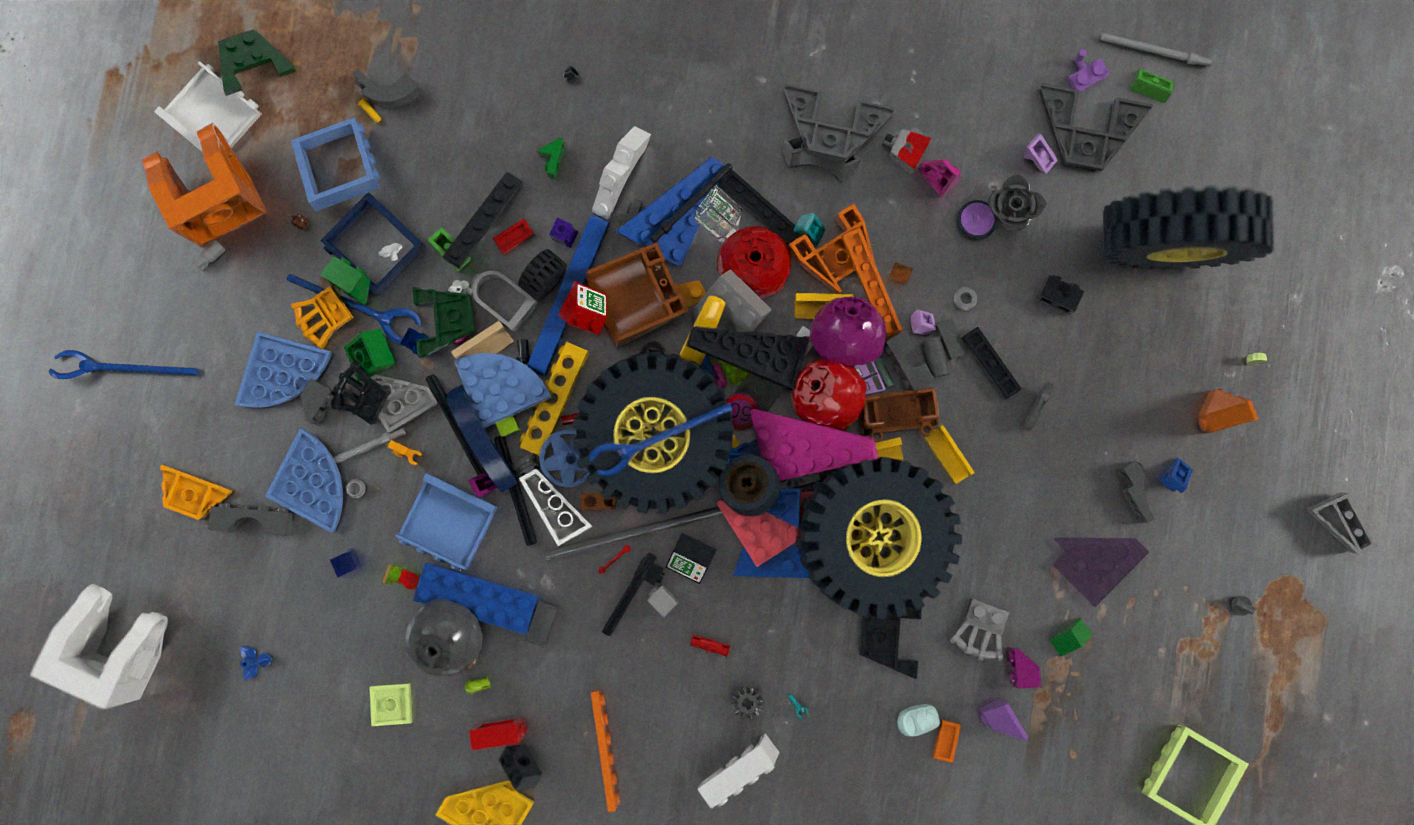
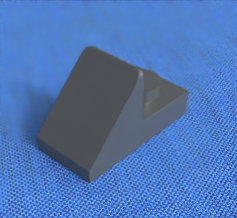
(633, 209)

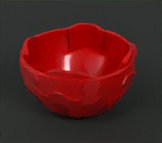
(765, 275)
(838, 398)

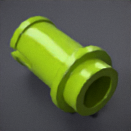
(477, 685)

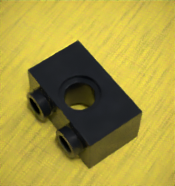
(1049, 295)
(520, 767)

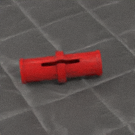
(710, 645)

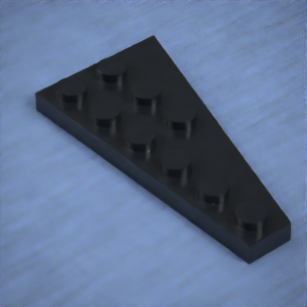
(759, 353)

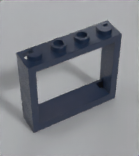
(351, 218)

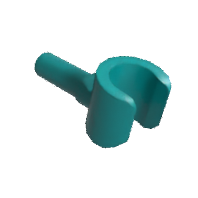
(798, 707)

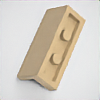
(491, 340)

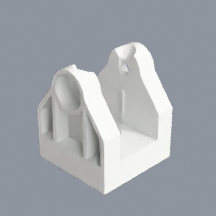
(74, 666)

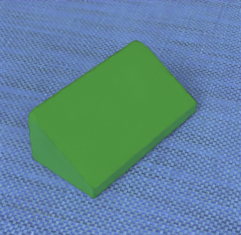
(1152, 85)

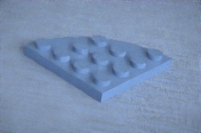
(279, 371)
(499, 386)
(309, 482)

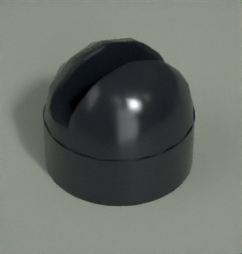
(571, 73)

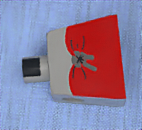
(907, 148)

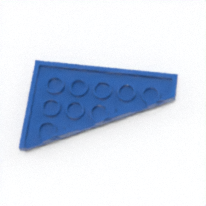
(678, 241)

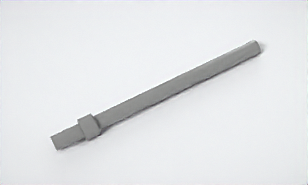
(1191, 58)
(384, 439)

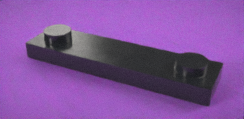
(991, 363)

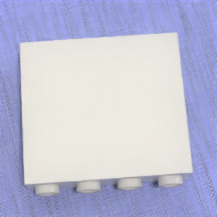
(205, 103)

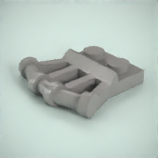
(988, 619)

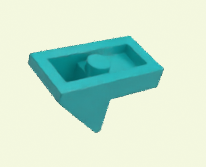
(811, 226)

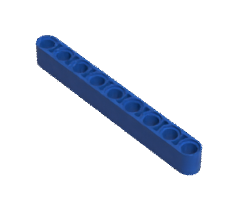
(555, 326)

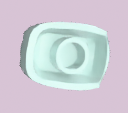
(918, 720)

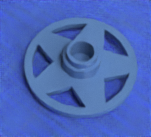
(563, 459)

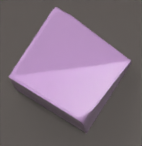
(922, 323)

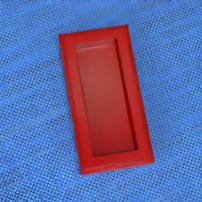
(513, 236)

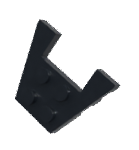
(881, 641)

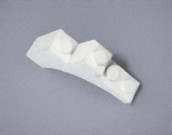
(618, 170)

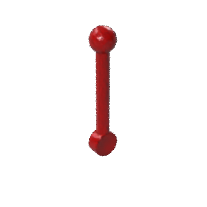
(626, 549)

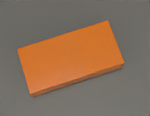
(946, 741)

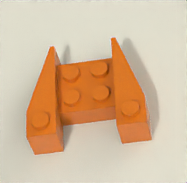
(830, 261)

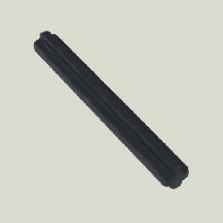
(629, 594)

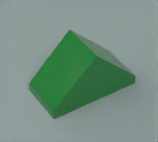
(1071, 638)

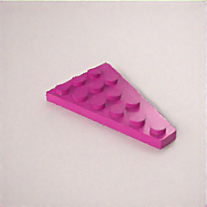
(807, 448)

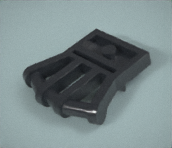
(371, 397)

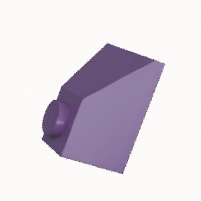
(1001, 718)

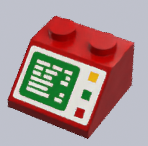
(585, 308)

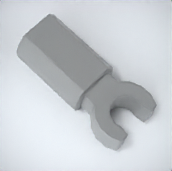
(209, 255)

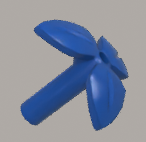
(250, 662)

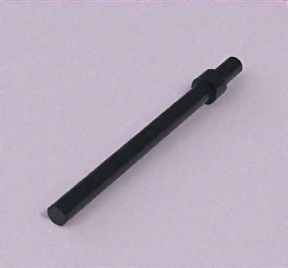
(666, 226)

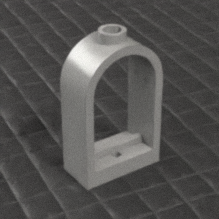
(522, 312)

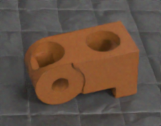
(596, 501)

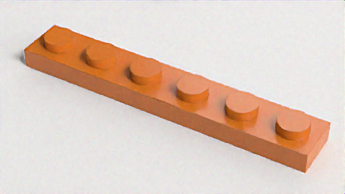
(870, 279)
(606, 758)

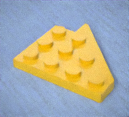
(486, 806)

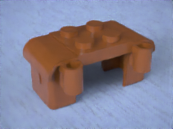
(900, 412)

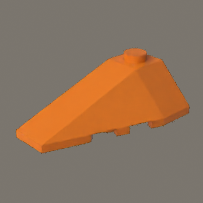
(1225, 411)

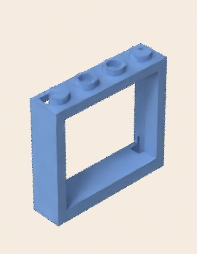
(345, 191)

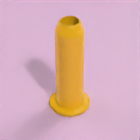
(370, 111)

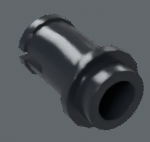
(523, 351)

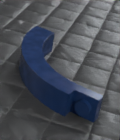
(479, 439)

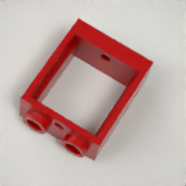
(497, 733)

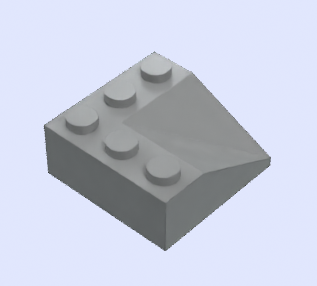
(743, 307)

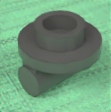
(1242, 606)

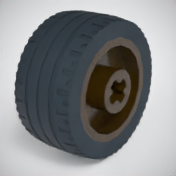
(735, 484)

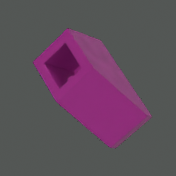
(1024, 671)

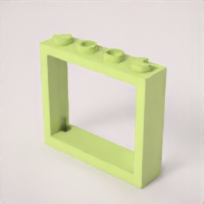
(1223, 791)

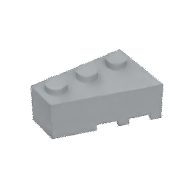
(1344, 522)

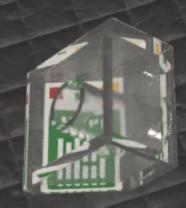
(718, 214)

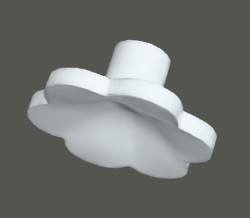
(391, 251)
(463, 286)

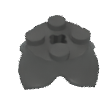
(1018, 190)

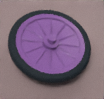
(976, 219)

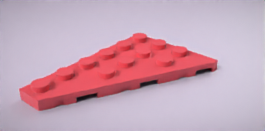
(762, 534)

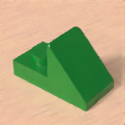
(553, 152)

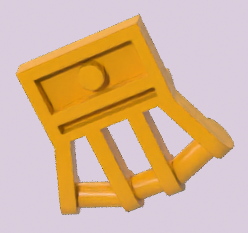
(331, 309)

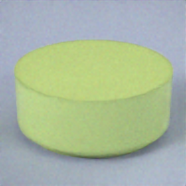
(1256, 358)

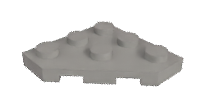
(404, 402)

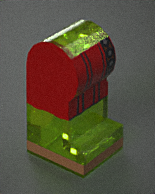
(401, 575)

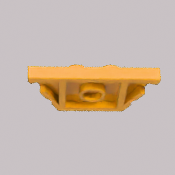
(189, 493)

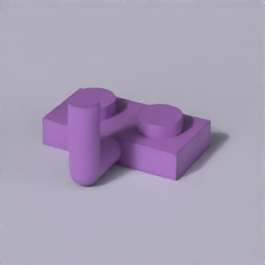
(1087, 75)

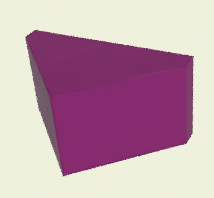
(482, 485)

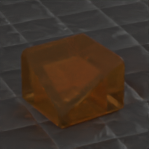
(900, 273)

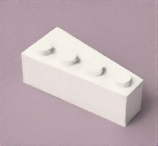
(556, 512)
(739, 772)

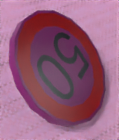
(741, 406)

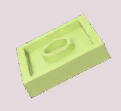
(390, 704)

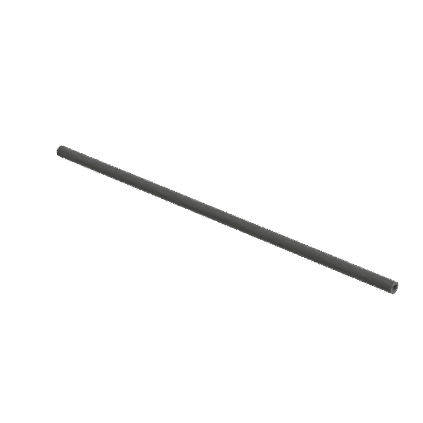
(643, 530)

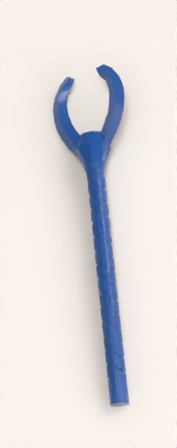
(383, 317)
(87, 365)
(628, 451)

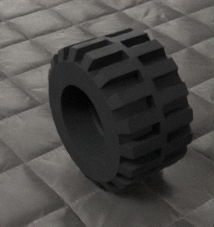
(542, 274)

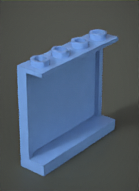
(447, 523)

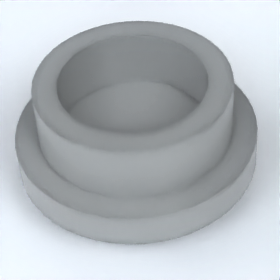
(355, 488)

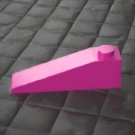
(940, 175)

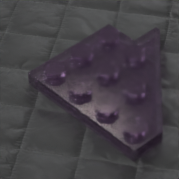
(1098, 563)

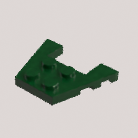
(247, 52)
(452, 318)

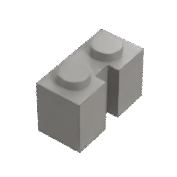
(662, 600)

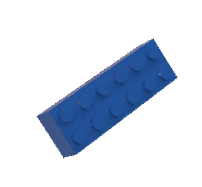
(484, 598)

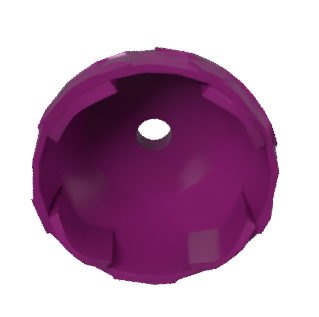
(848, 331)

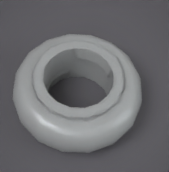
(958, 302)

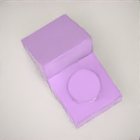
(1040, 153)

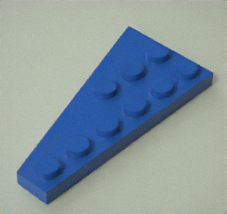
(784, 565)

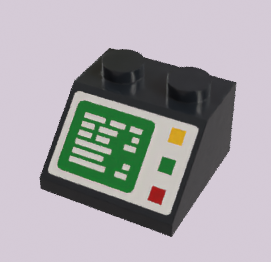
(691, 558)

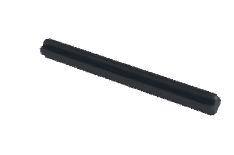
(440, 396)
(517, 496)

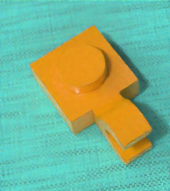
(400, 450)

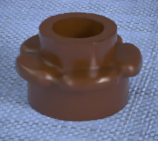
(300, 221)

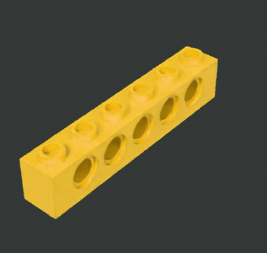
(563, 392)

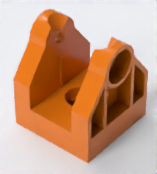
(212, 208)

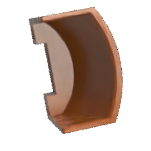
(638, 294)

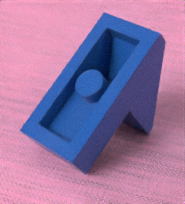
(1177, 476)

